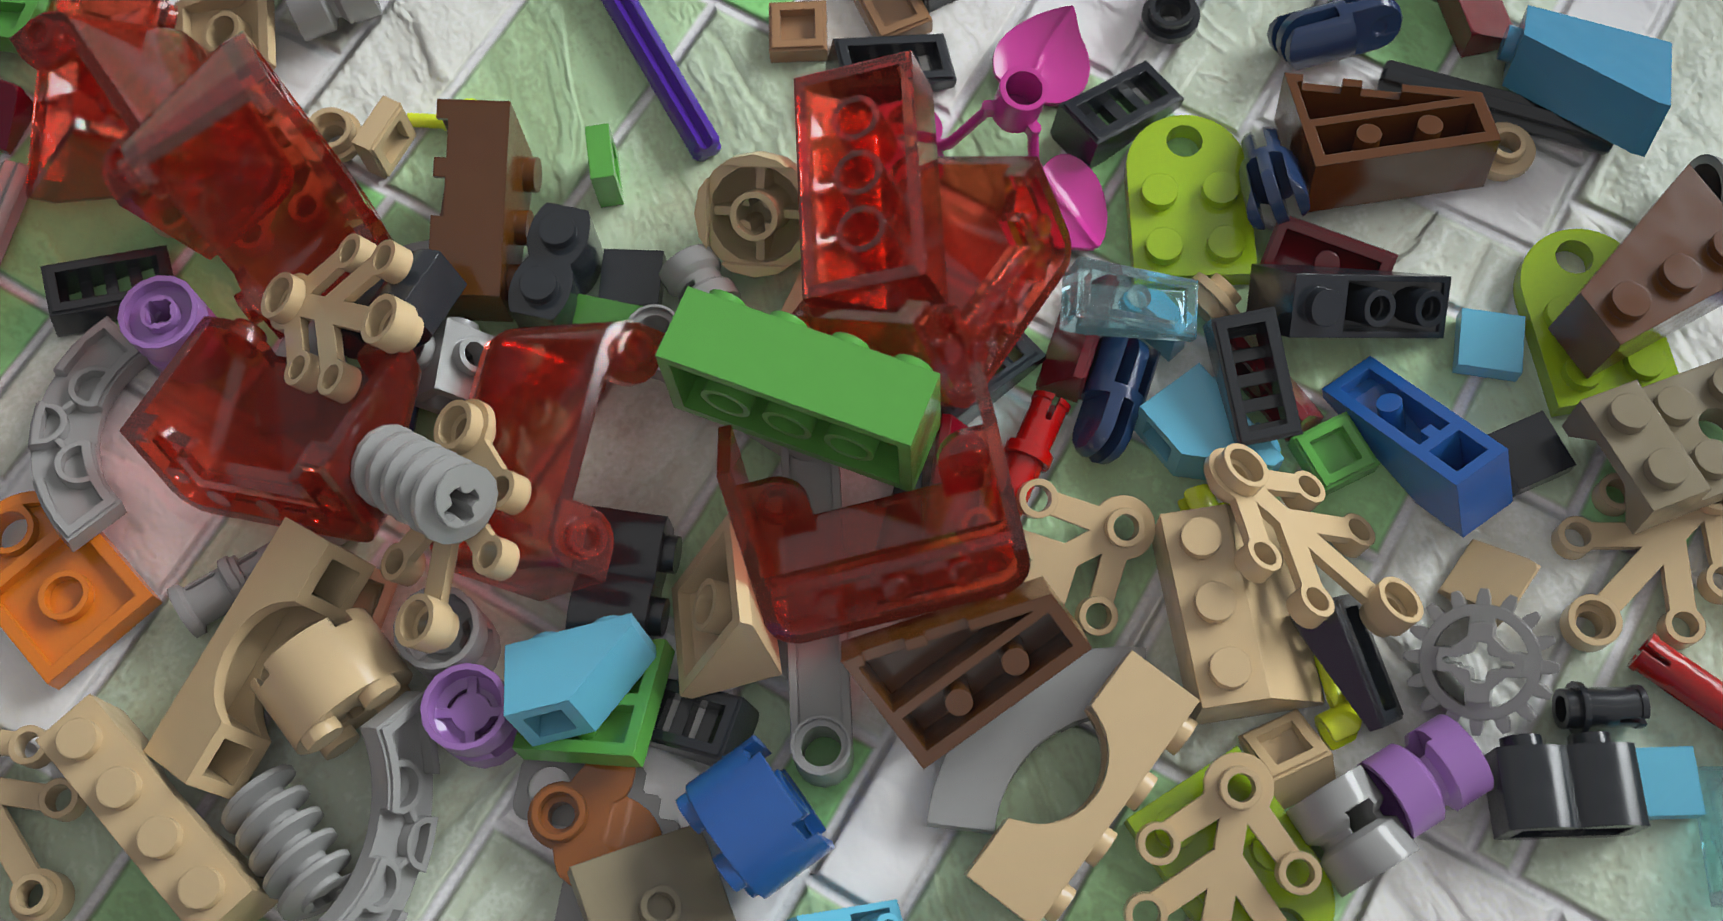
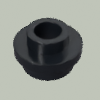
(1169, 31)

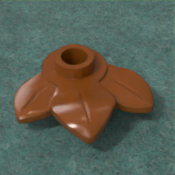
(602, 820)

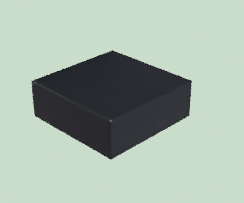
(632, 276)
(1534, 452)

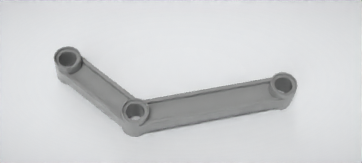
(816, 676)

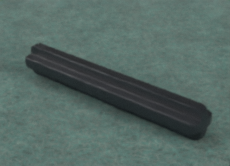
(1503, 105)

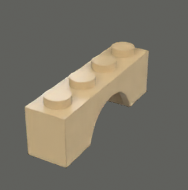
(1135, 720)
(216, 721)
(148, 817)

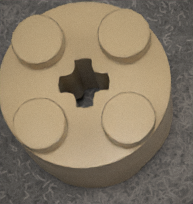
(331, 683)

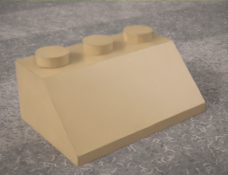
(1228, 632)

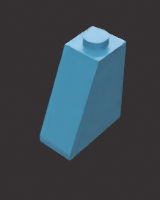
(1590, 75)

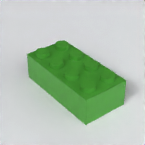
(801, 387)

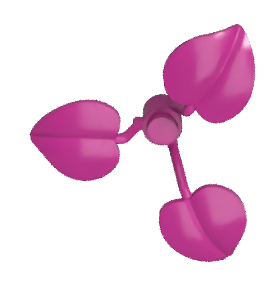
(1040, 66)

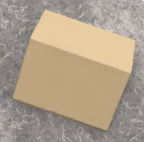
(719, 621)

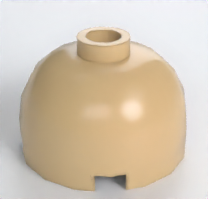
(751, 213)

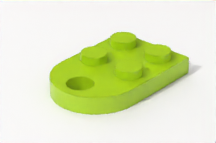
(1188, 209)
(1544, 291)
(1310, 907)

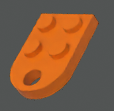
(62, 603)

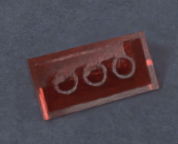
(869, 187)

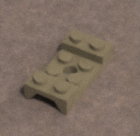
(1657, 442)

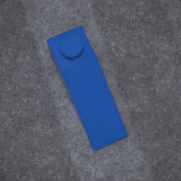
(1425, 446)

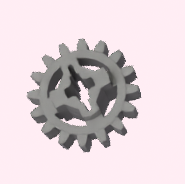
(1479, 693)

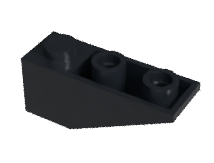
(1350, 301)

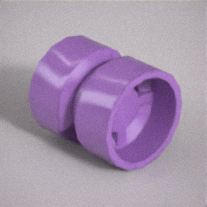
(160, 317)
(466, 715)
(1432, 771)

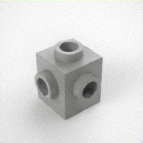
(449, 363)

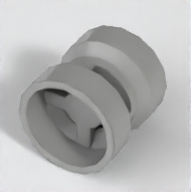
(695, 268)

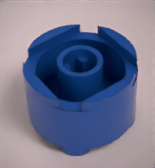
(755, 820)

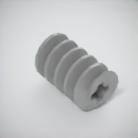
(423, 484)
(283, 845)

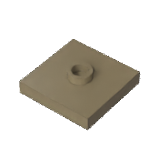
(653, 881)

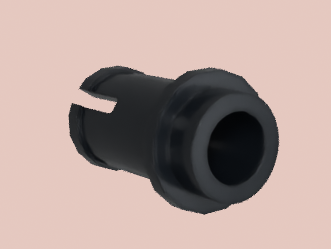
(1600, 707)

